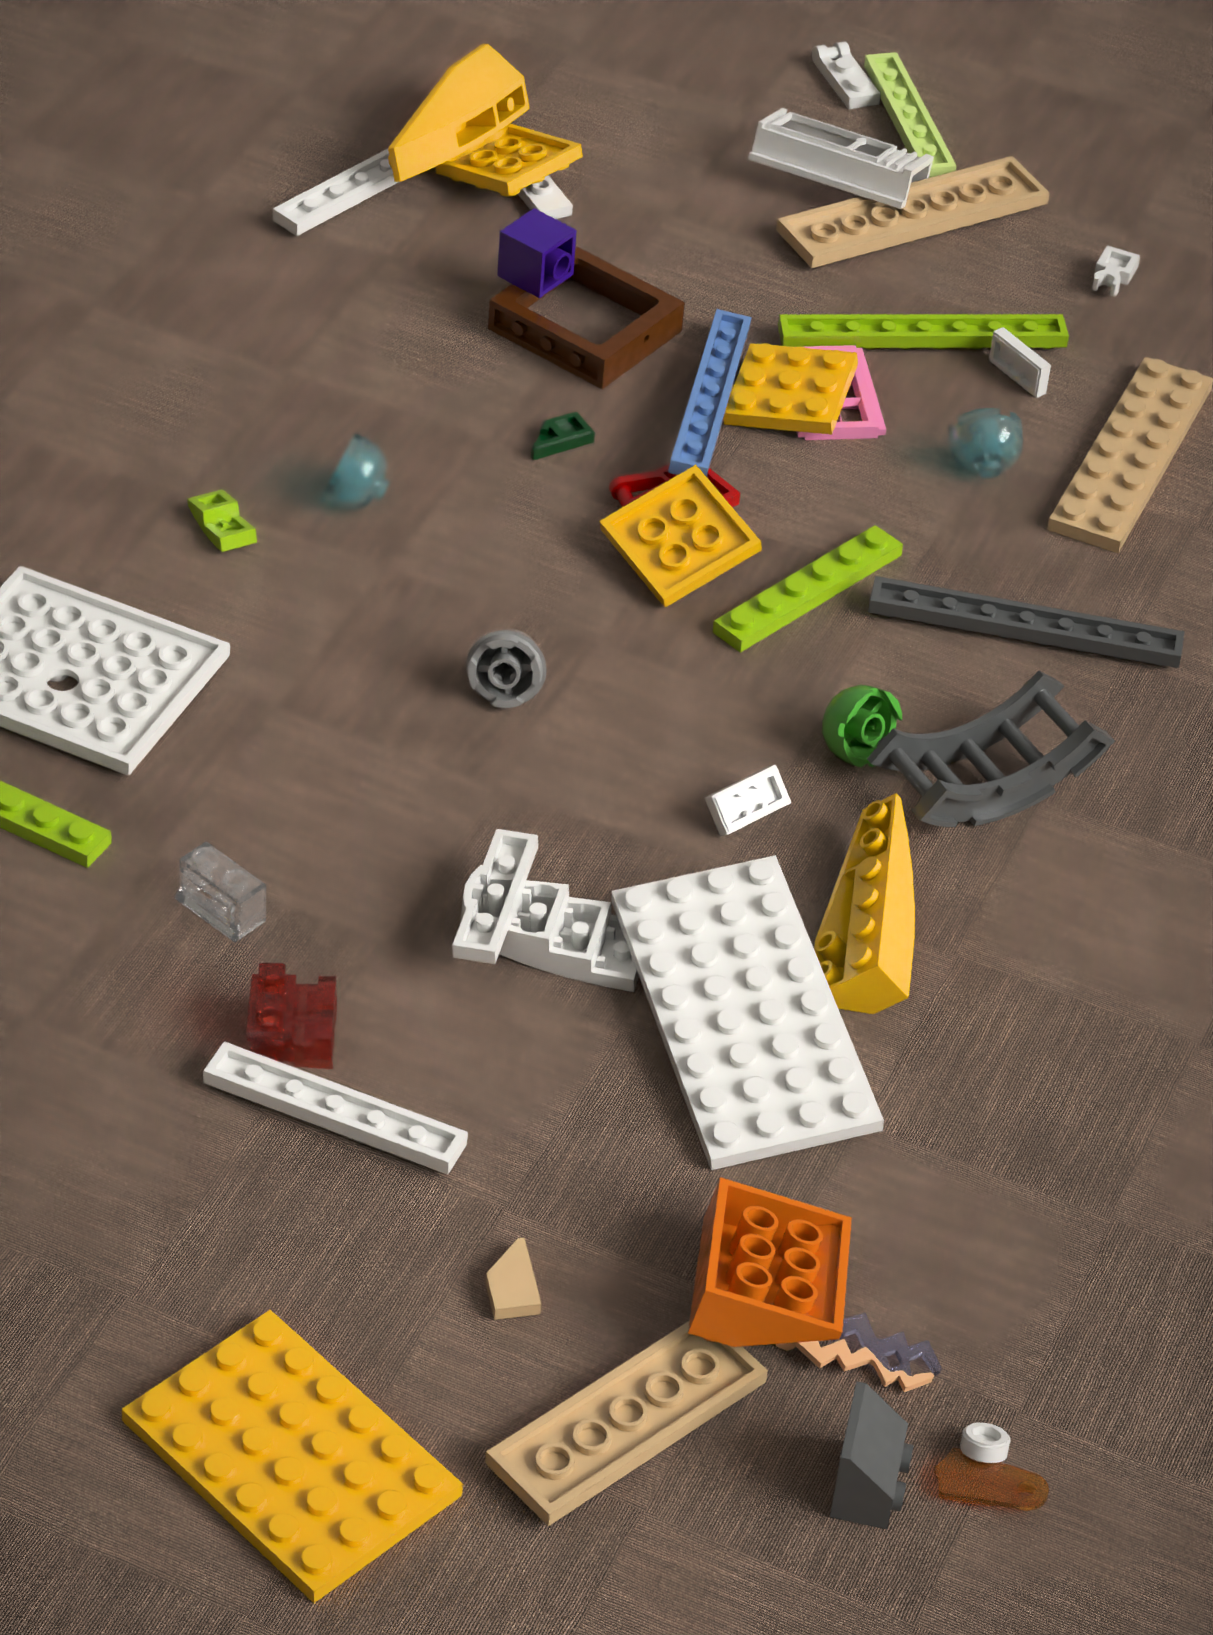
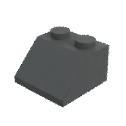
(871, 1462)

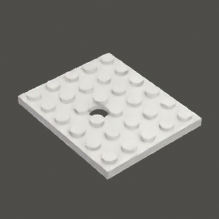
(128, 666)

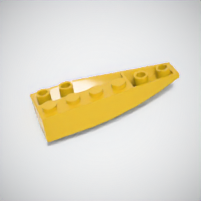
(460, 112)
(870, 918)

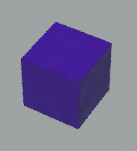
(536, 252)

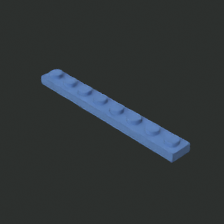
(710, 392)

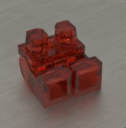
(291, 1018)

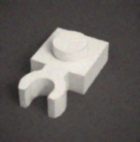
(1115, 267)

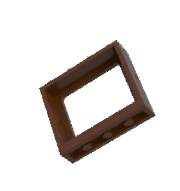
(594, 363)

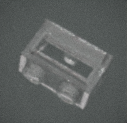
(237, 895)

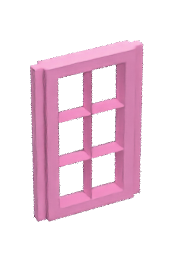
(866, 401)

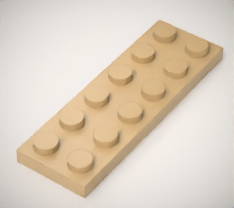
(622, 1421)

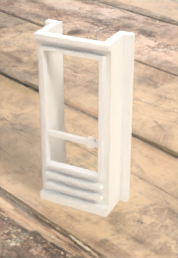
(838, 157)

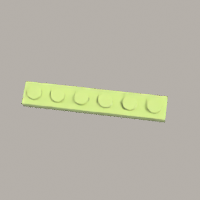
(908, 111)

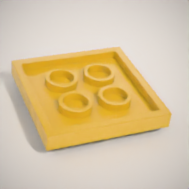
(511, 160)
(791, 388)
(680, 535)

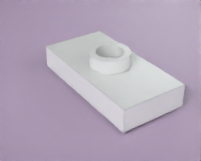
(546, 198)
(1019, 362)
(747, 800)

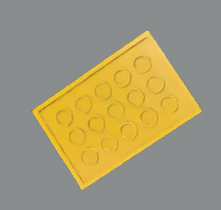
(292, 1454)

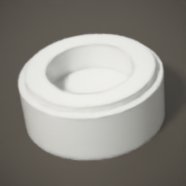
(985, 1442)

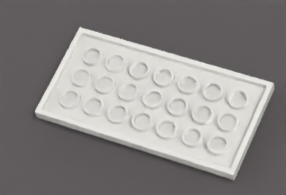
(745, 1013)

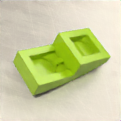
(220, 520)

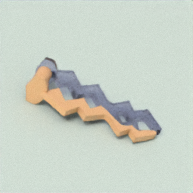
(874, 1353)

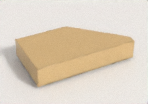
(513, 1284)

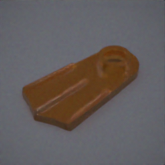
(989, 1483)

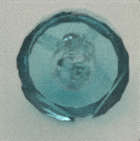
(986, 441)
(358, 476)

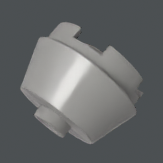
(506, 668)

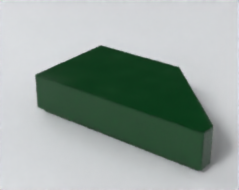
(561, 435)

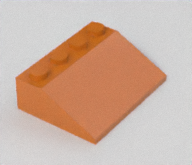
(769, 1269)

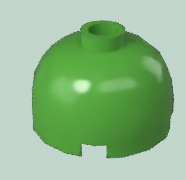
(858, 721)

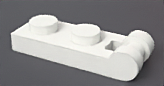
(845, 75)

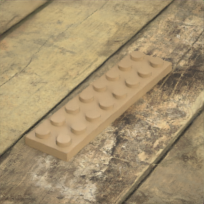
(931, 209)
(1130, 455)

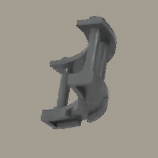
(1002, 795)

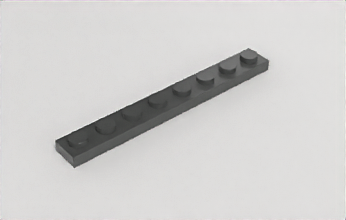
(1026, 622)

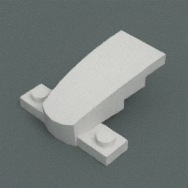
(539, 920)

